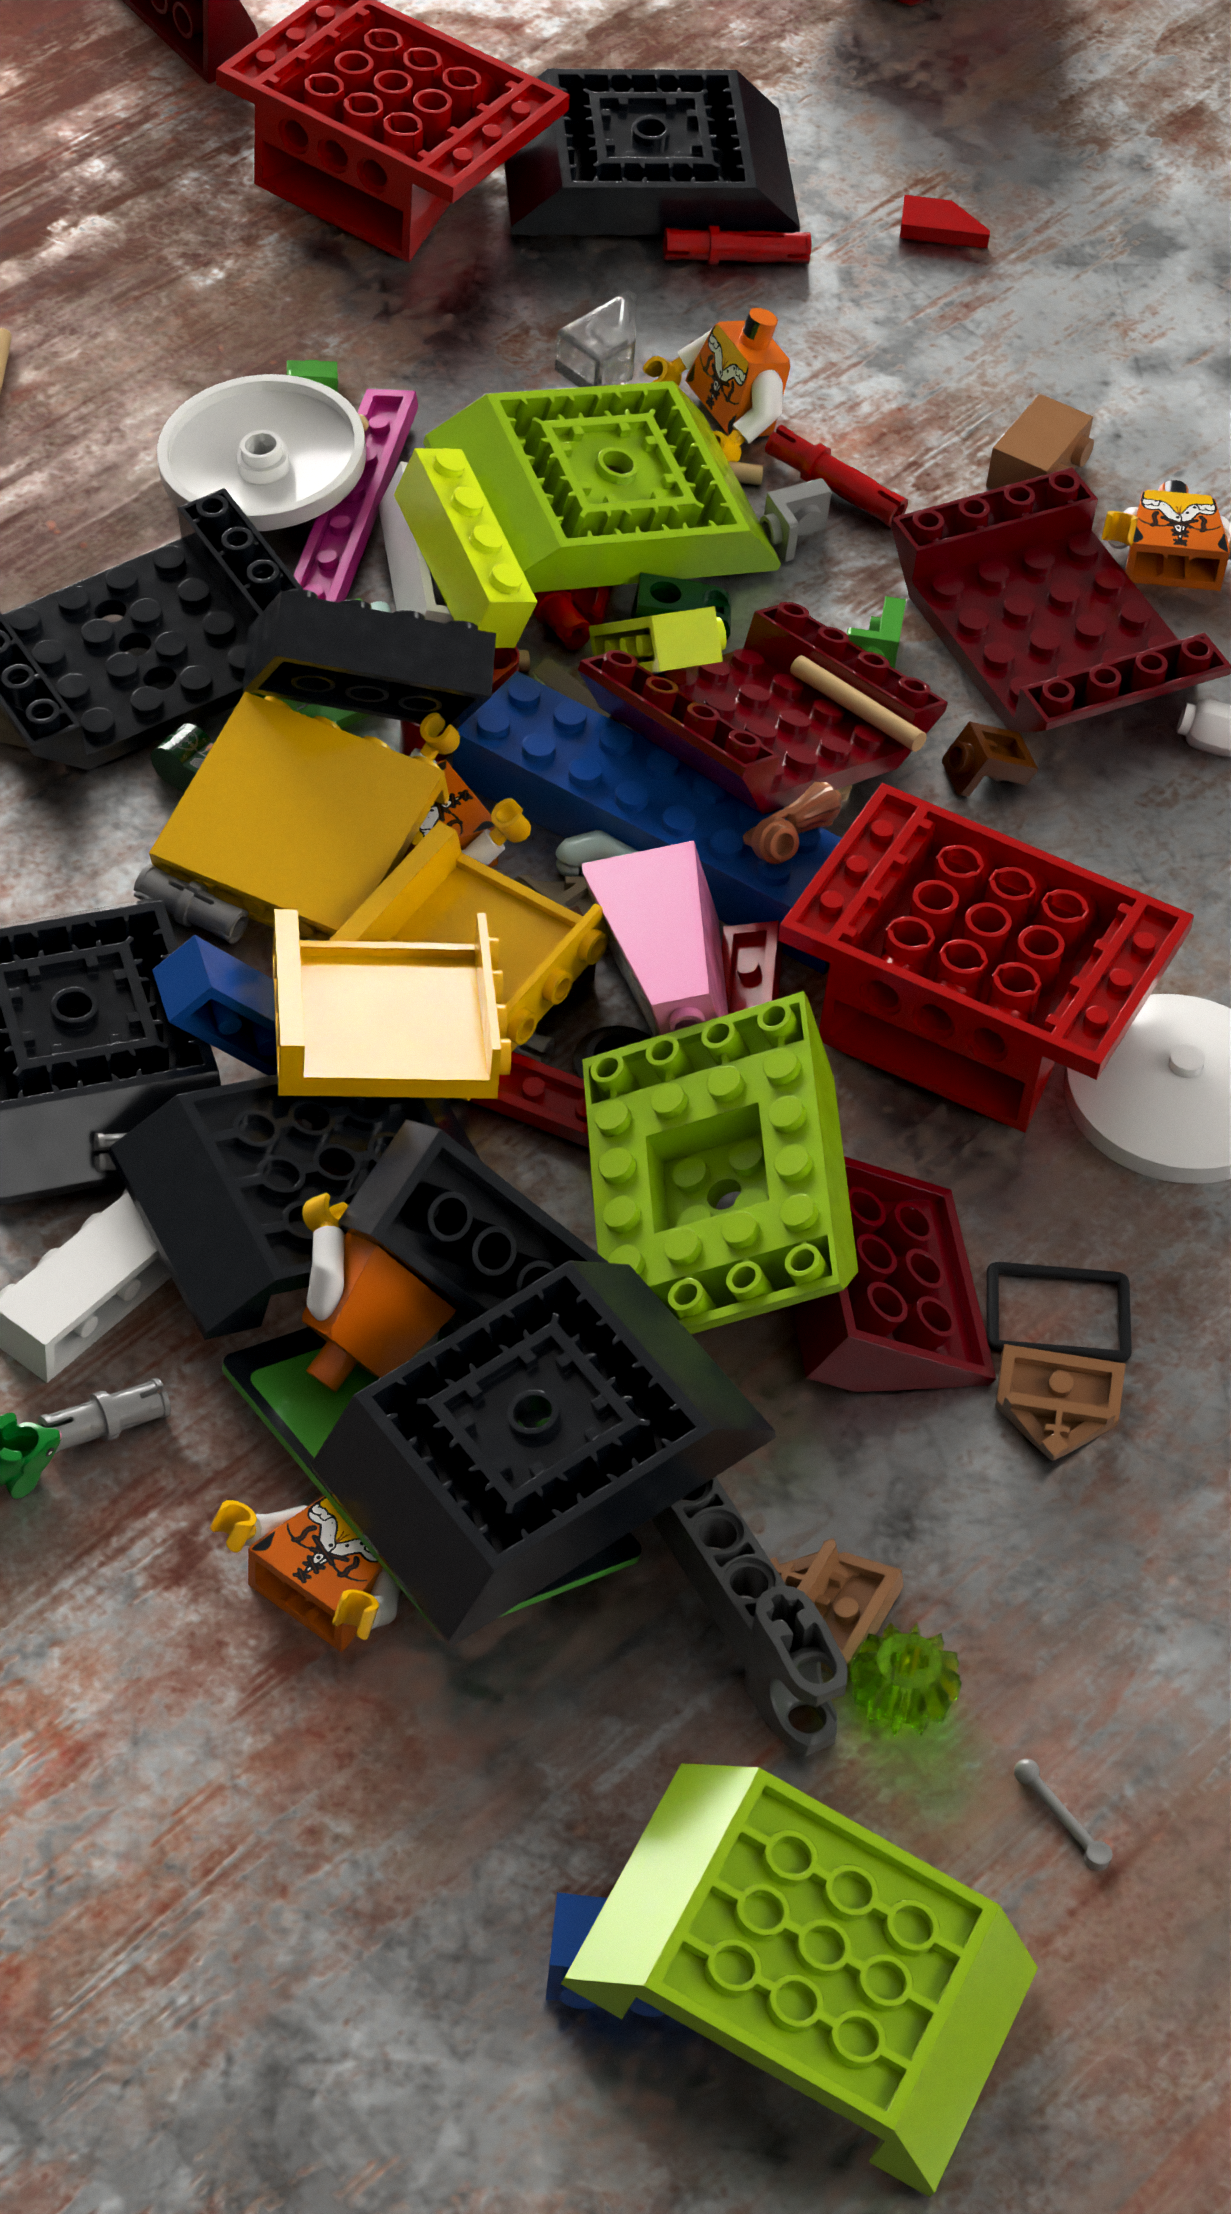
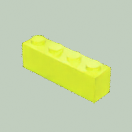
(464, 544)
(665, 639)

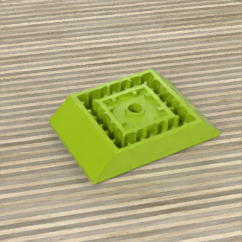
(585, 526)
(714, 1114)

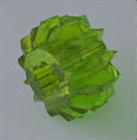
(905, 1678)

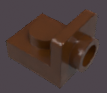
(990, 753)

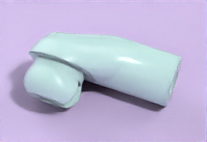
(587, 848)

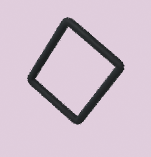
(1119, 1278)

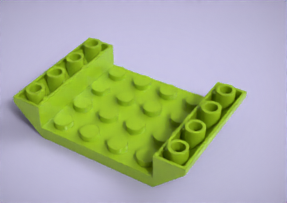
(813, 1958)

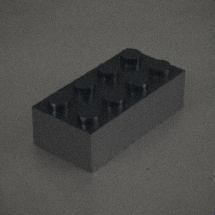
(368, 659)
(457, 1222)

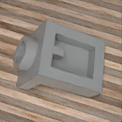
(795, 513)

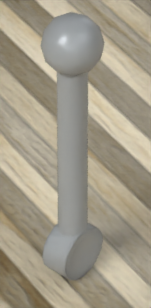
(1097, 1853)

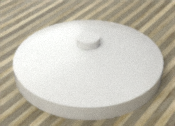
(269, 440)
(1163, 1093)

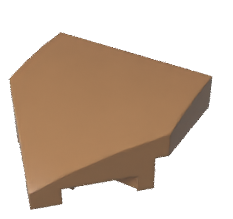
(1058, 1397)
(847, 1592)

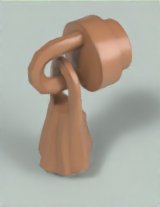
(778, 839)

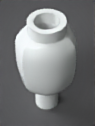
(1207, 726)

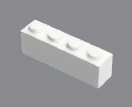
(410, 576)
(80, 1290)

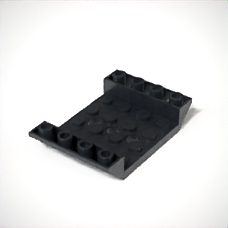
(187, 603)
(228, 1182)

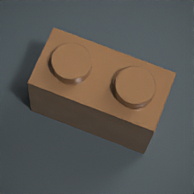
(1040, 442)

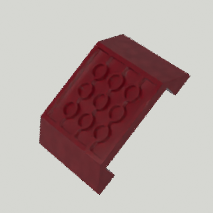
(1042, 605)
(756, 722)

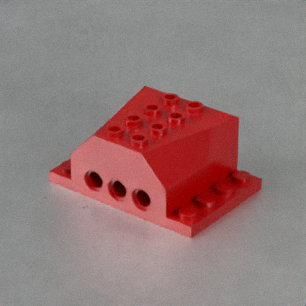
(380, 117)
(975, 955)

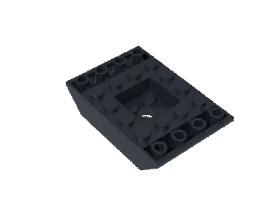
(653, 156)
(92, 1071)
(495, 1511)

